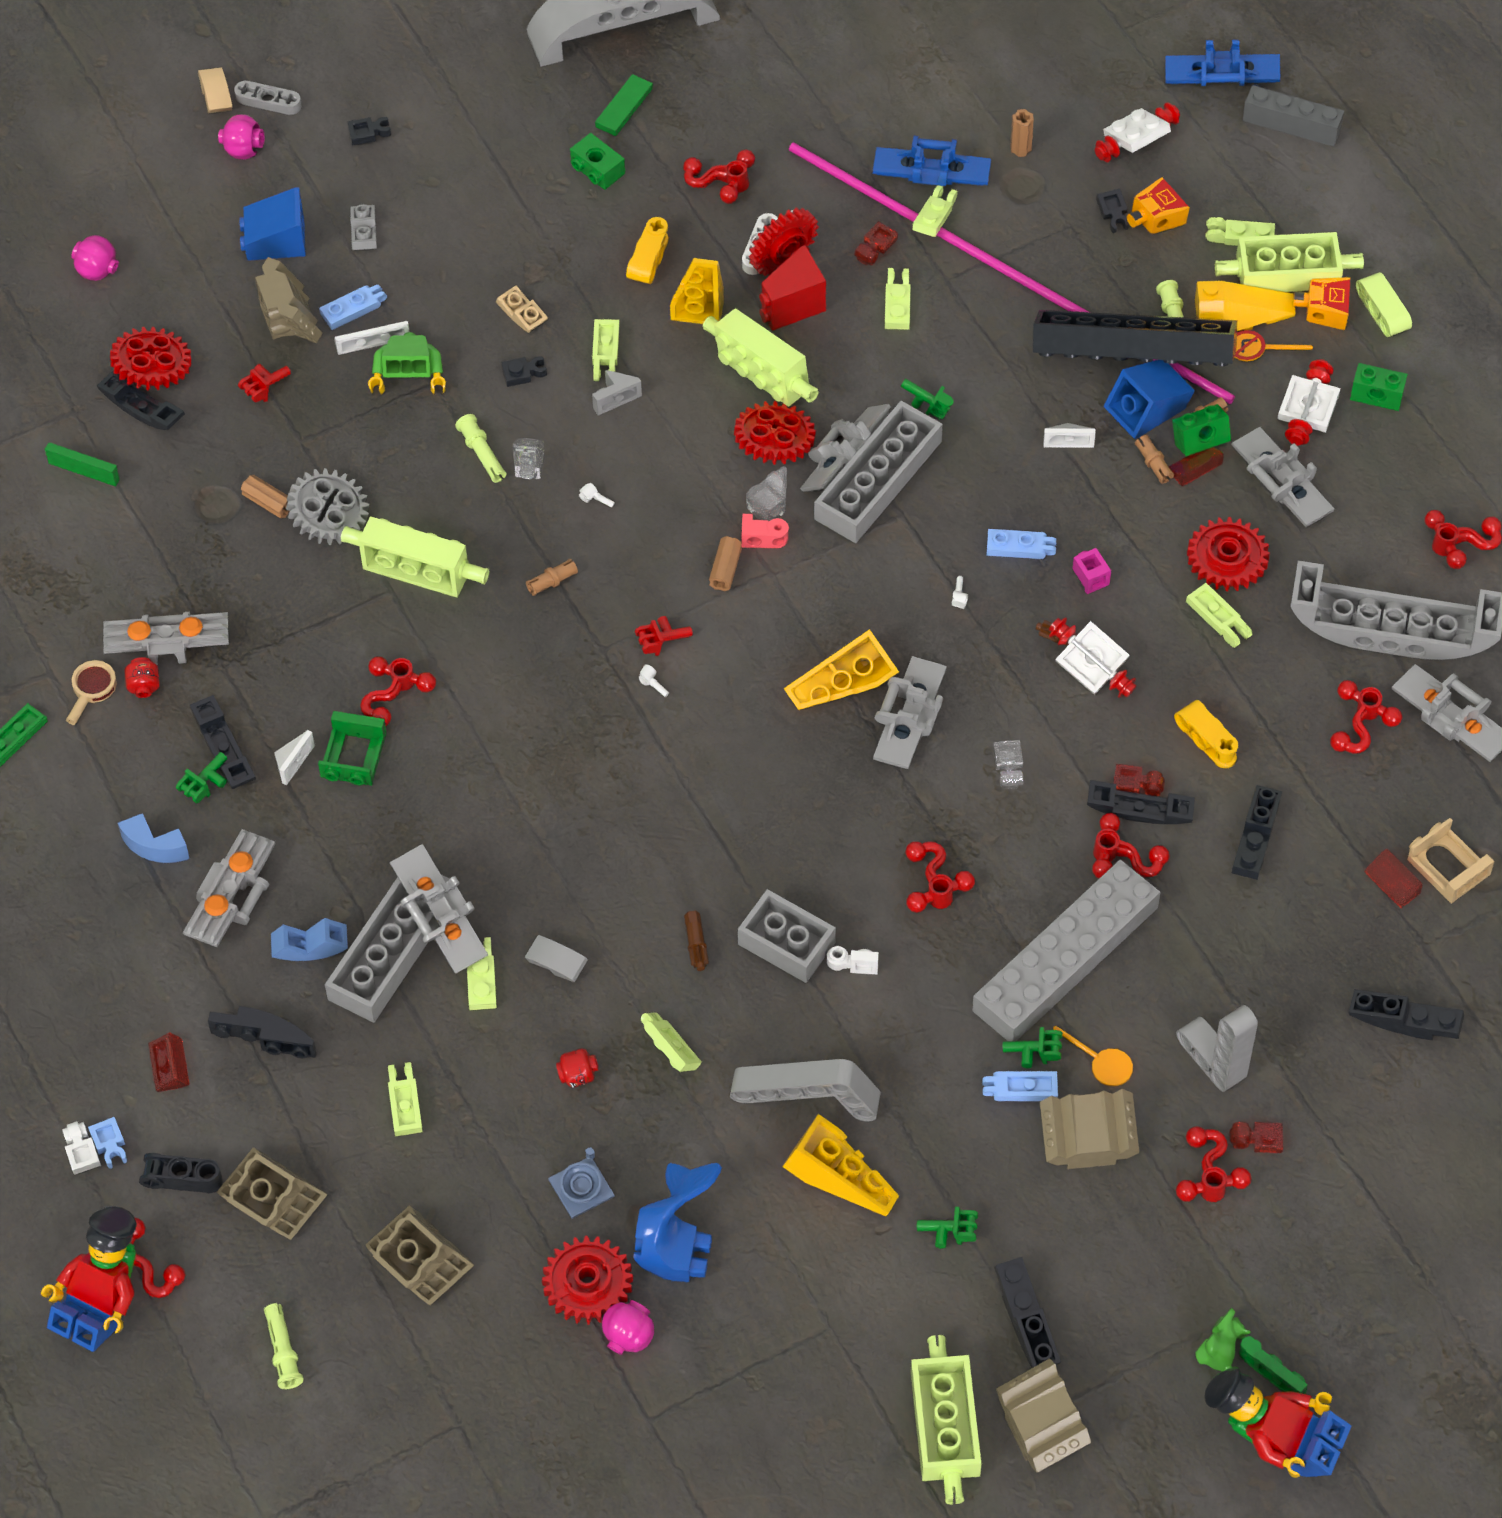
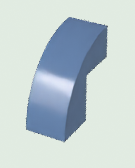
(163, 849)
(318, 942)

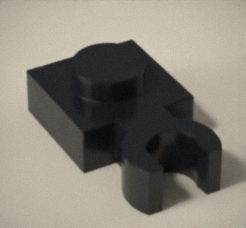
(365, 130)
(1113, 207)
(520, 371)

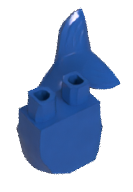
(666, 1242)

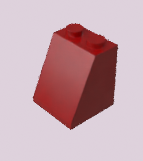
(793, 291)

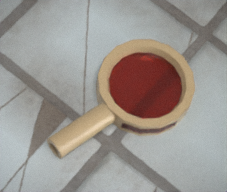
(91, 683)

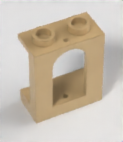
(1443, 836)

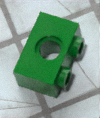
(597, 161)
(1378, 386)
(1201, 430)

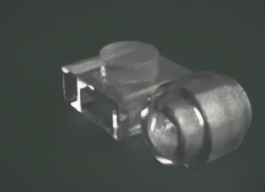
(1009, 757)

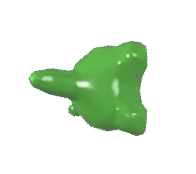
(1219, 1348)

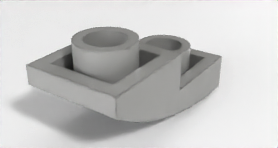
(363, 227)
(556, 957)

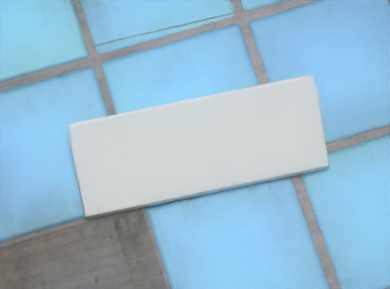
(369, 338)

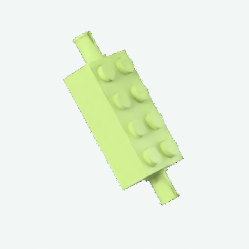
(1288, 261)
(761, 357)
(414, 556)
(945, 1418)

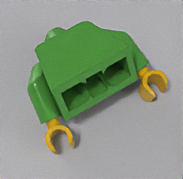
(407, 357)

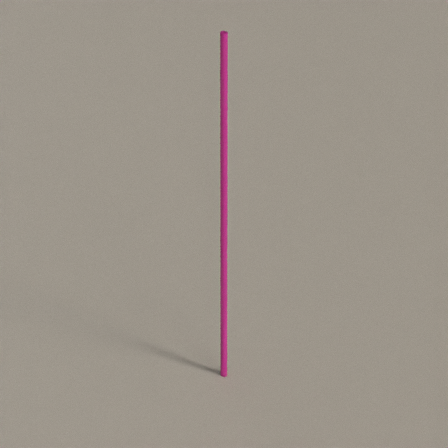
(985, 257)

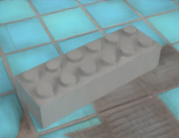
(878, 471)
(379, 956)

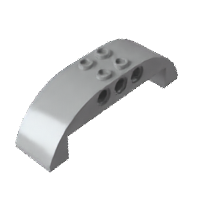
(571, 19)
(1395, 621)

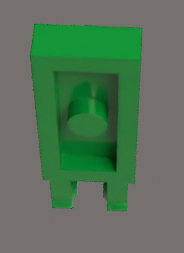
(1271, 1367)

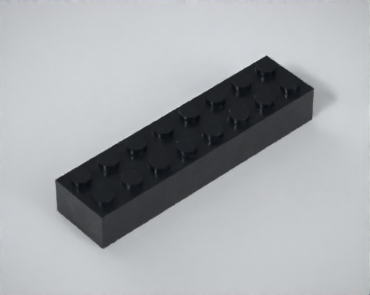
(1135, 337)

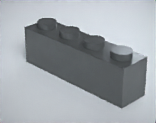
(1293, 115)

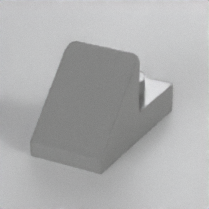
(619, 390)

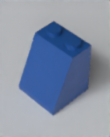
(274, 227)
(1147, 397)

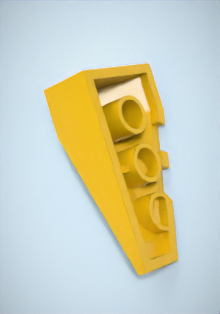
(699, 293)
(1242, 303)
(849, 671)
(832, 1165)

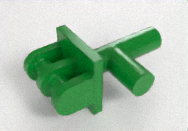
(939, 404)
(199, 782)
(1041, 1045)
(957, 1225)

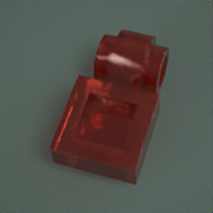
(879, 239)
(1131, 779)
(1265, 1136)

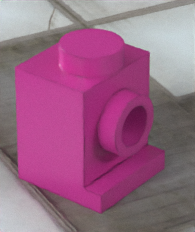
(1092, 570)

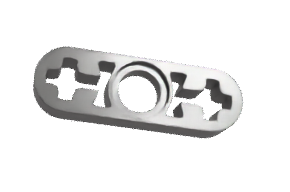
(257, 91)

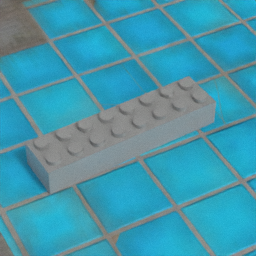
(1066, 951)

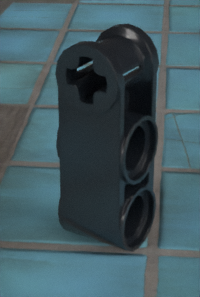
(162, 1169)

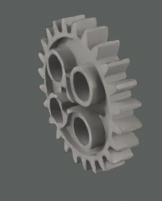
(305, 496)

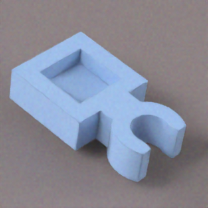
(108, 1140)

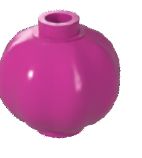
(240, 136)
(94, 258)
(627, 1327)

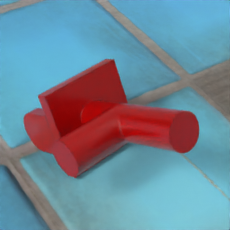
(259, 380)
(653, 639)

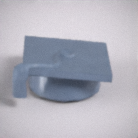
(581, 1186)

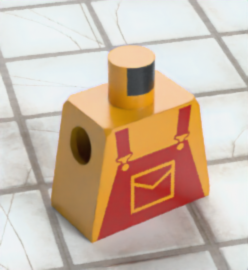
(1158, 208)
(1326, 301)

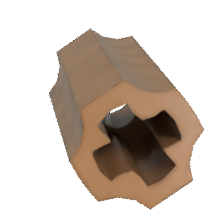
(1021, 132)
(265, 496)
(725, 563)

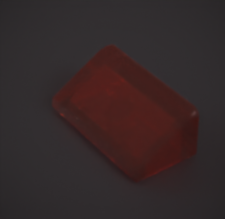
(1196, 465)
(1394, 878)
(168, 1063)

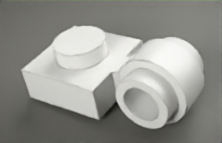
(860, 961)
(82, 1152)

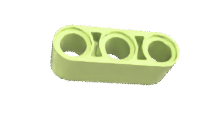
(1383, 304)

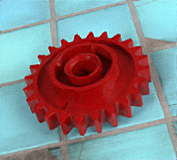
(782, 240)
(1209, 558)
(587, 1260)

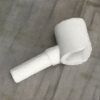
(589, 491)
(959, 598)
(647, 677)

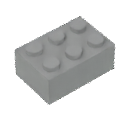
(786, 936)

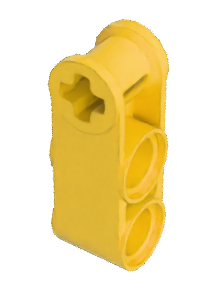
(648, 251)
(1208, 734)

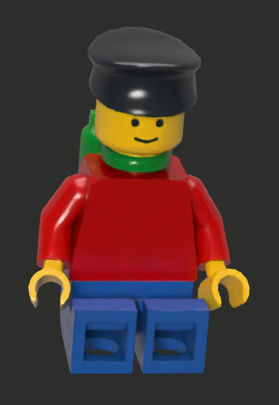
(96, 1281)
(1281, 1423)

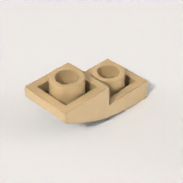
(215, 90)
(521, 310)

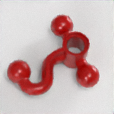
(734, 174)
(1449, 535)
(378, 667)
(1390, 716)
(1110, 824)
(963, 880)
(1238, 1178)
(172, 1275)

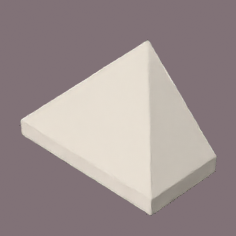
(1069, 436)
(293, 754)

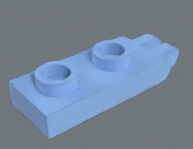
(352, 306)
(1020, 544)
(1021, 1085)

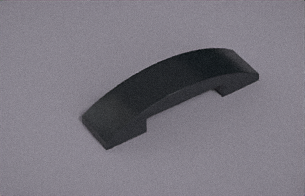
(139, 404)
(220, 739)
(1140, 807)

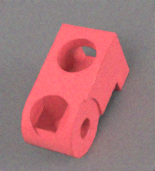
(763, 532)

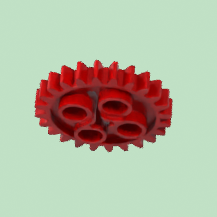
(150, 358)
(774, 432)

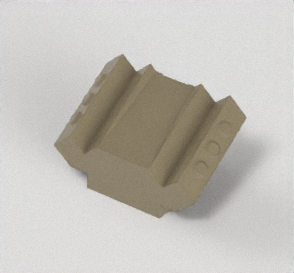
(285, 303)
(1089, 1129)
(271, 1193)
(419, 1255)
(1042, 1416)

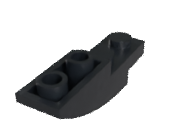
(1257, 832)
(1406, 1018)
(273, 1032)
(1025, 1313)

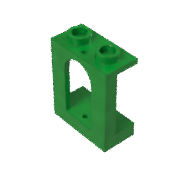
(355, 726)

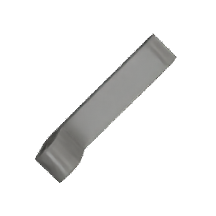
(1223, 1054)
(809, 1080)

